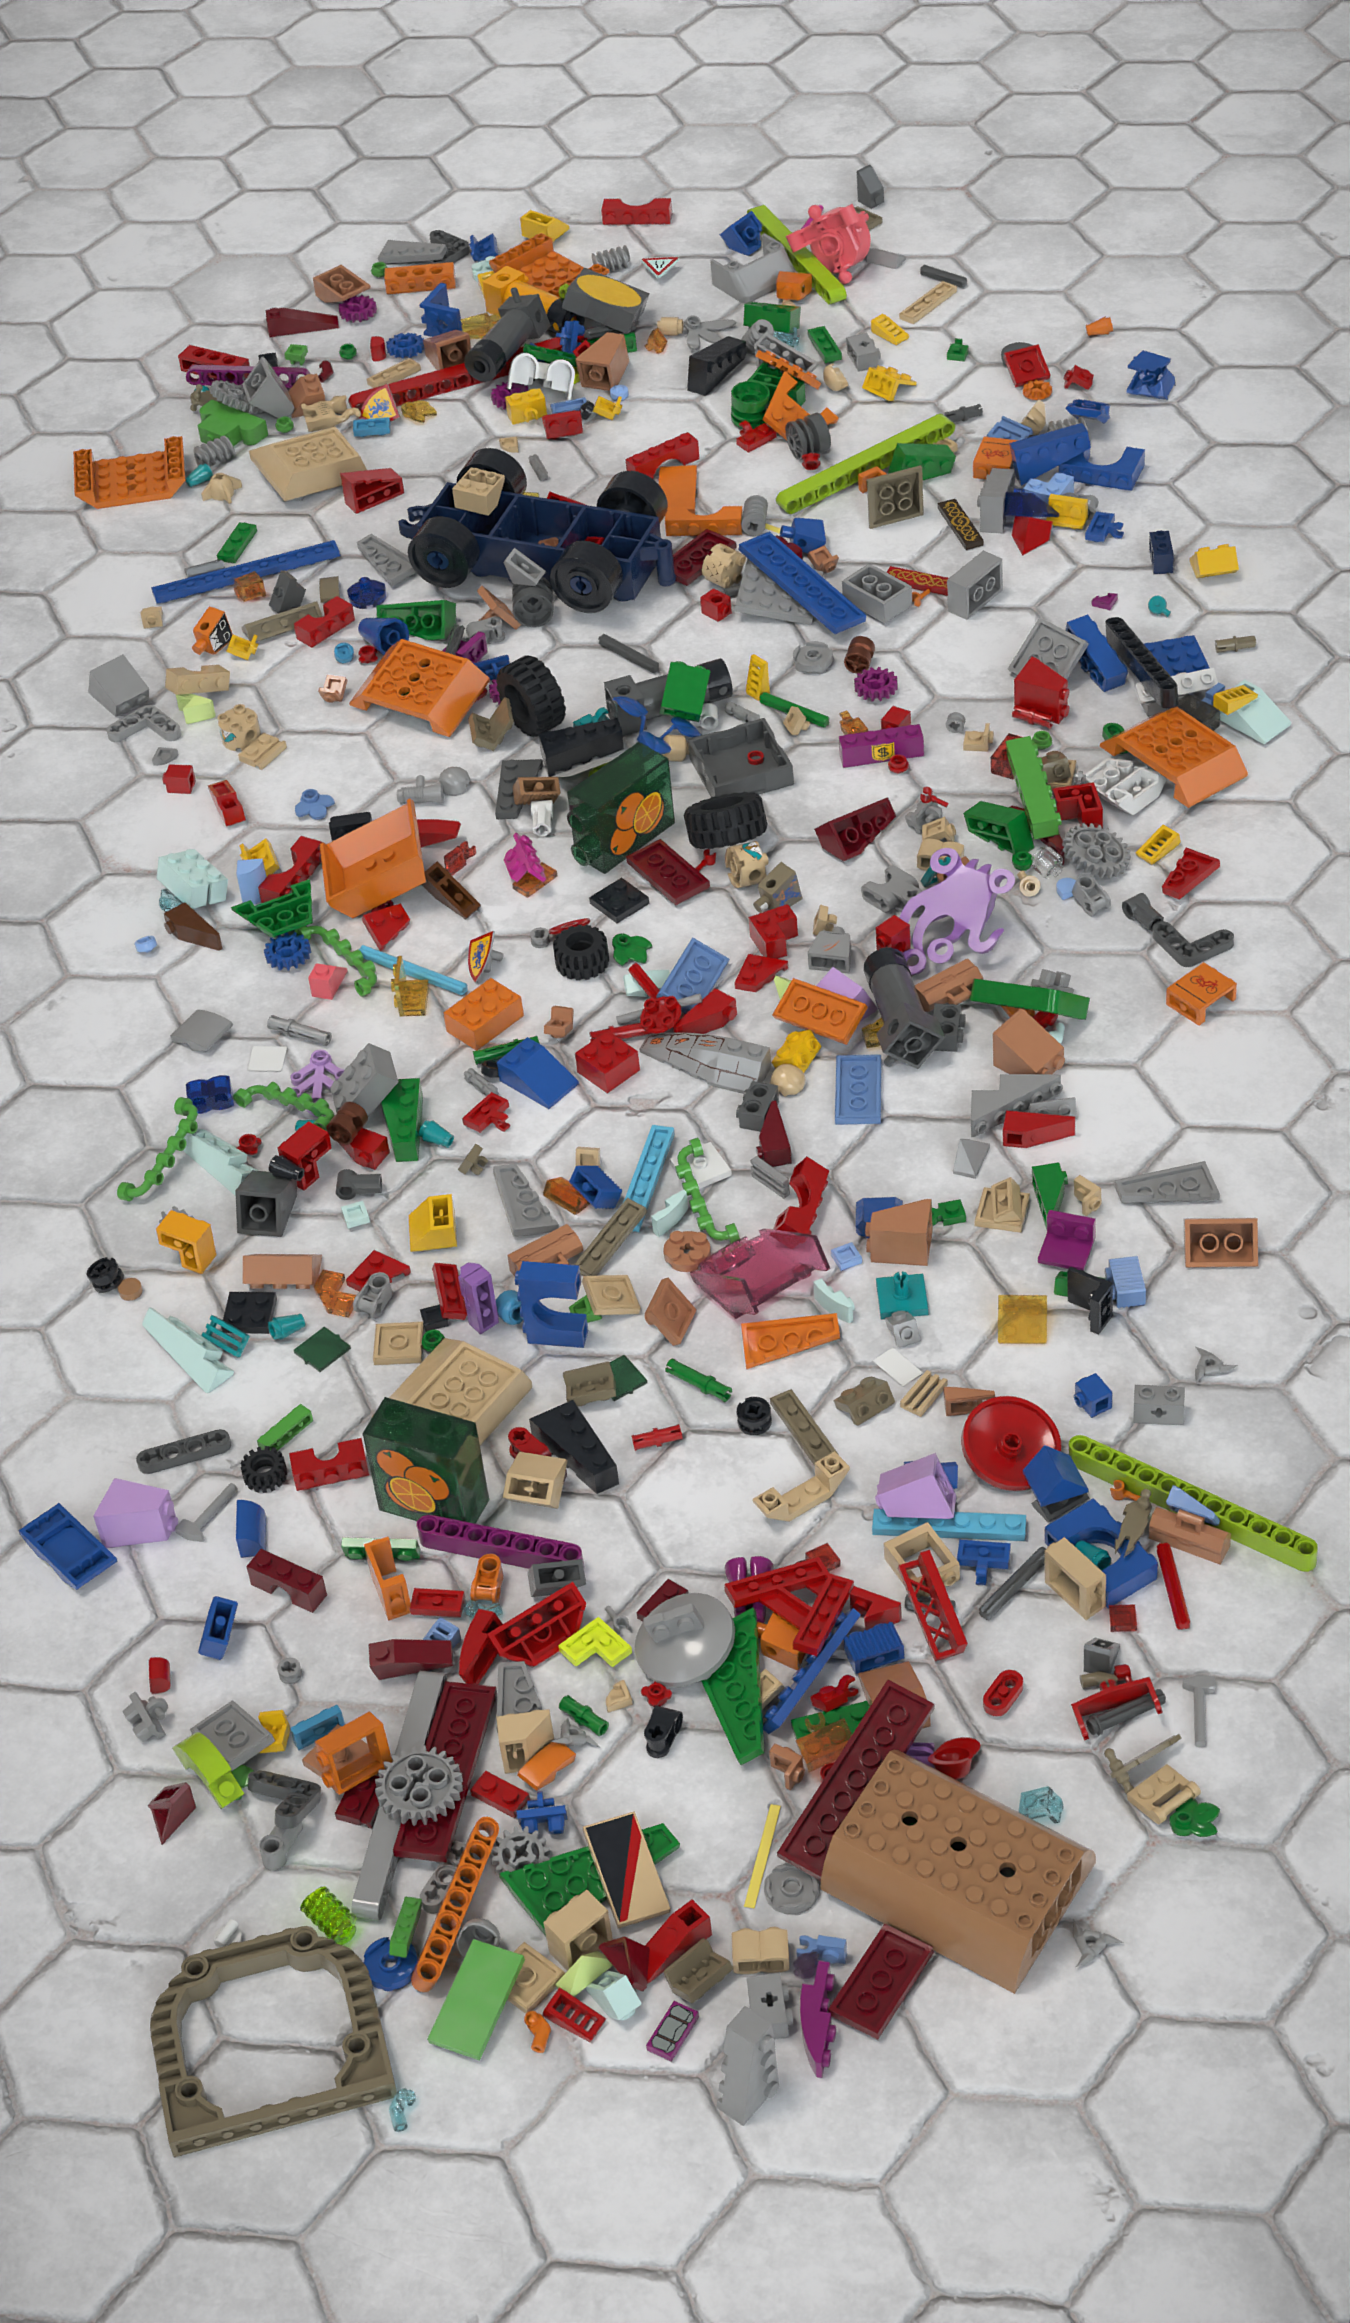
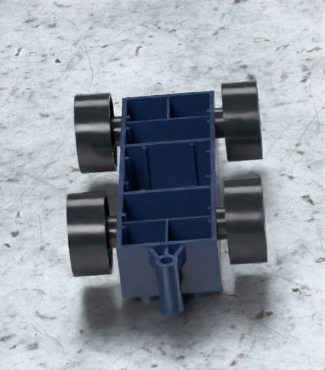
(582, 573)

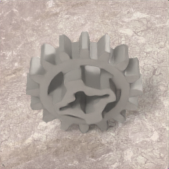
(518, 1844)

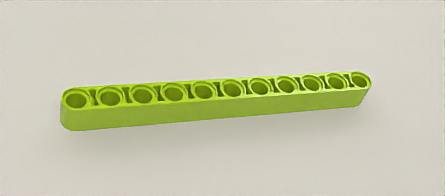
(802, 260)
(846, 472)
(1244, 1525)

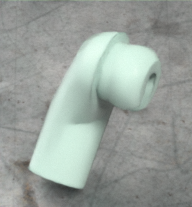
(1058, 1031)

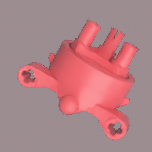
(836, 238)

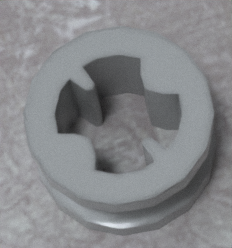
(951, 726)
(540, 937)
(285, 1676)

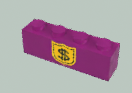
(881, 745)

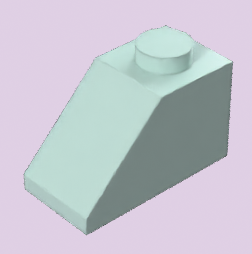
(614, 1995)

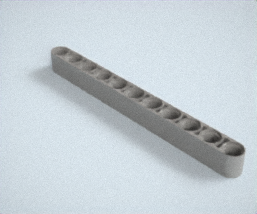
(379, 1861)

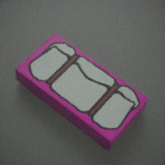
(672, 2031)

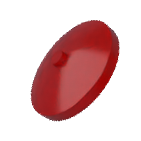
(1004, 1438)

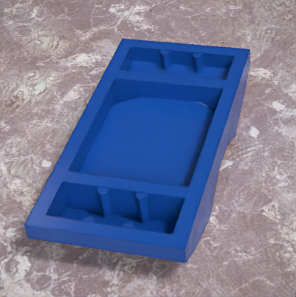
(67, 1546)

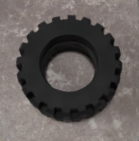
(532, 695)
(725, 820)

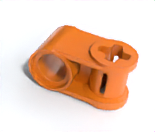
(487, 1583)

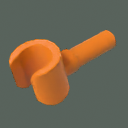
(916, 597)
(1120, 1492)

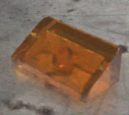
(565, 1195)

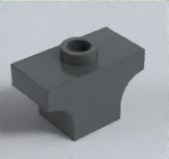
(286, 593)

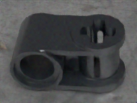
(662, 1730)

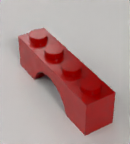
(618, 213)
(682, 448)
(306, 859)
(808, 1182)

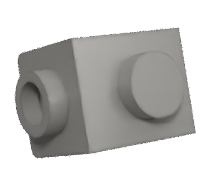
(903, 1327)

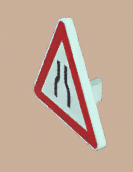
(659, 265)

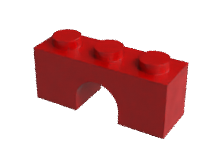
(315, 630)
(346, 1465)

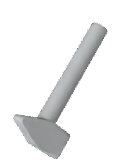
(191, 1530)
(1199, 1685)

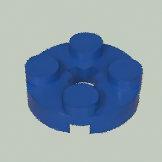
(389, 1977)

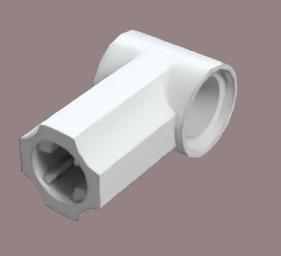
(708, 717)
(542, 814)

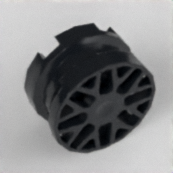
(104, 1273)
(753, 1414)

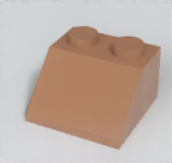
(306, 391)

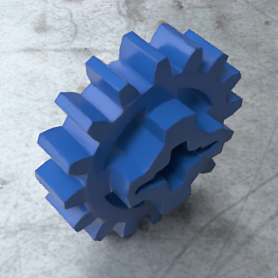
(405, 345)
(289, 951)

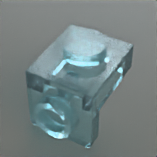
(791, 340)
(168, 901)
(1041, 1803)

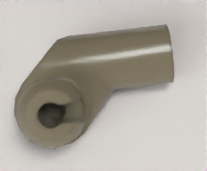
(1096, 1678)

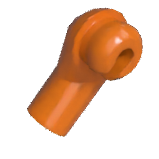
(540, 2030)

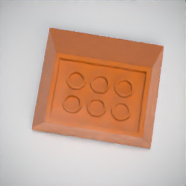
(373, 862)

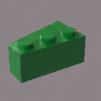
(781, 317)
(771, 378)
(934, 459)
(1000, 825)

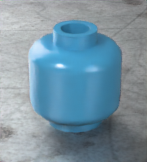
(509, 1307)

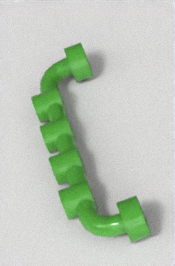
(344, 948)
(288, 1096)
(184, 1107)
(698, 1203)

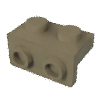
(1056, 766)
(590, 1383)
(865, 1399)
(696, 1971)

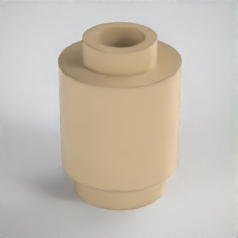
(670, 325)

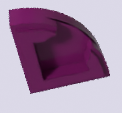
(1105, 602)

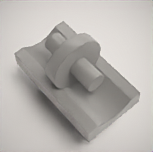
(923, 814)
(1053, 980)
(148, 1713)

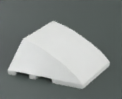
(1125, 784)

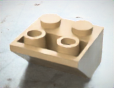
(478, 491)
(535, 1480)
(523, 1737)

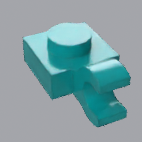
(599, 716)

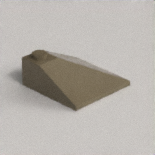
(895, 497)

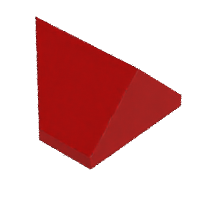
(1030, 533)

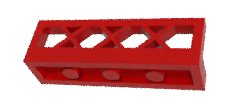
(942, 1604)

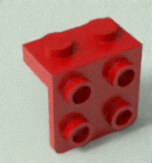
(562, 424)

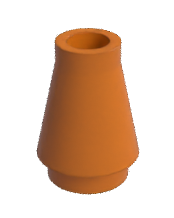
(1100, 327)

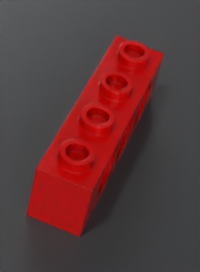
(201, 356)

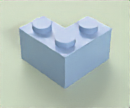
(1057, 485)

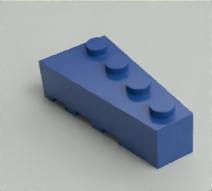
(1048, 450)

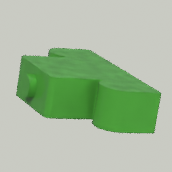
(227, 421)

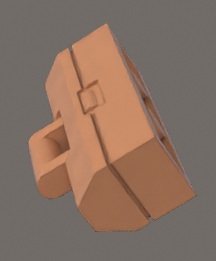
(948, 986)
(551, 1248)
(1189, 1534)

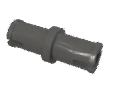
(964, 413)

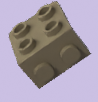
(491, 732)

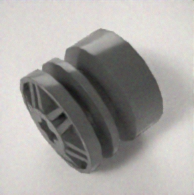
(808, 435)
(533, 603)

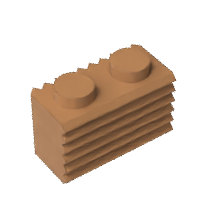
(535, 789)

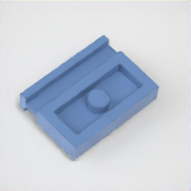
(1010, 430)

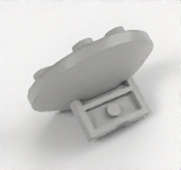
(684, 1639)

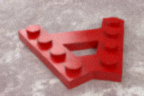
(774, 1590)

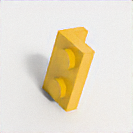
(259, 851)
(797, 1050)

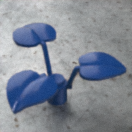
(657, 744)

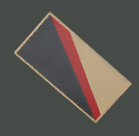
(626, 1869)

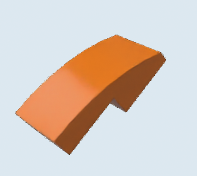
(543, 1766)

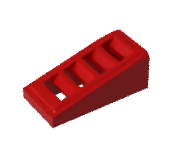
(561, 2020)

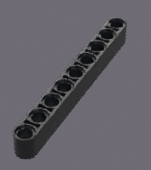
(1142, 662)

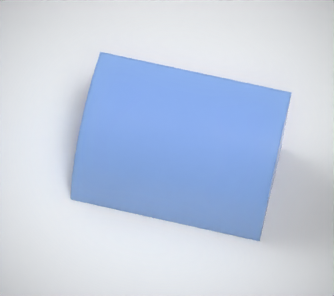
(250, 876)

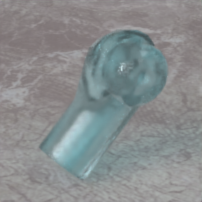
(471, 1608)
(401, 2100)

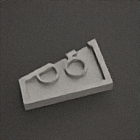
(515, 1690)

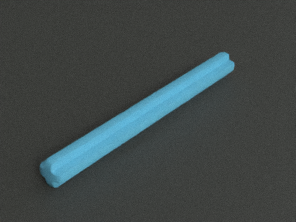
(415, 970)

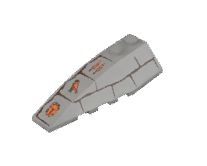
(718, 1059)

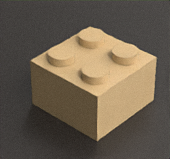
(577, 1929)

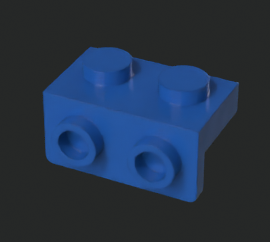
(483, 248)

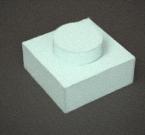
(355, 1214)

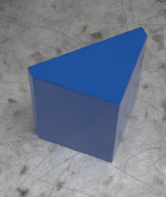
(1053, 1477)

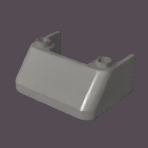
(755, 278)

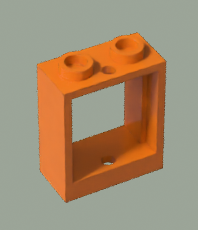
(361, 1768)

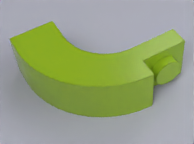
(212, 1768)

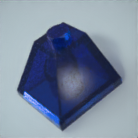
(1026, 505)

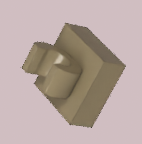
(472, 1161)

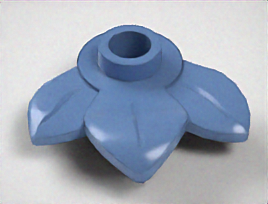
(313, 804)

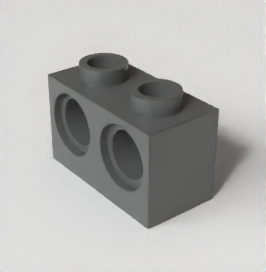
(951, 1021)
(756, 1105)

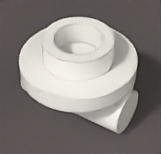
(227, 1934)

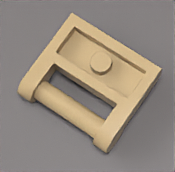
(1160, 1788)

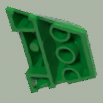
(281, 913)

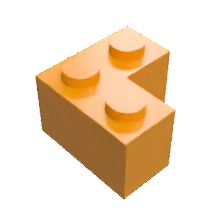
(190, 1237)

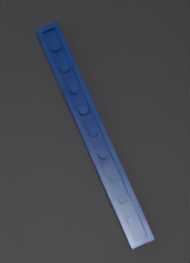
(263, 567)

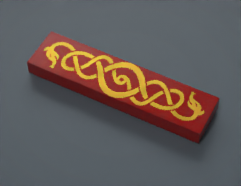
(920, 580)

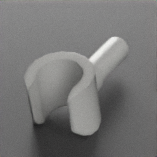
(617, 1620)

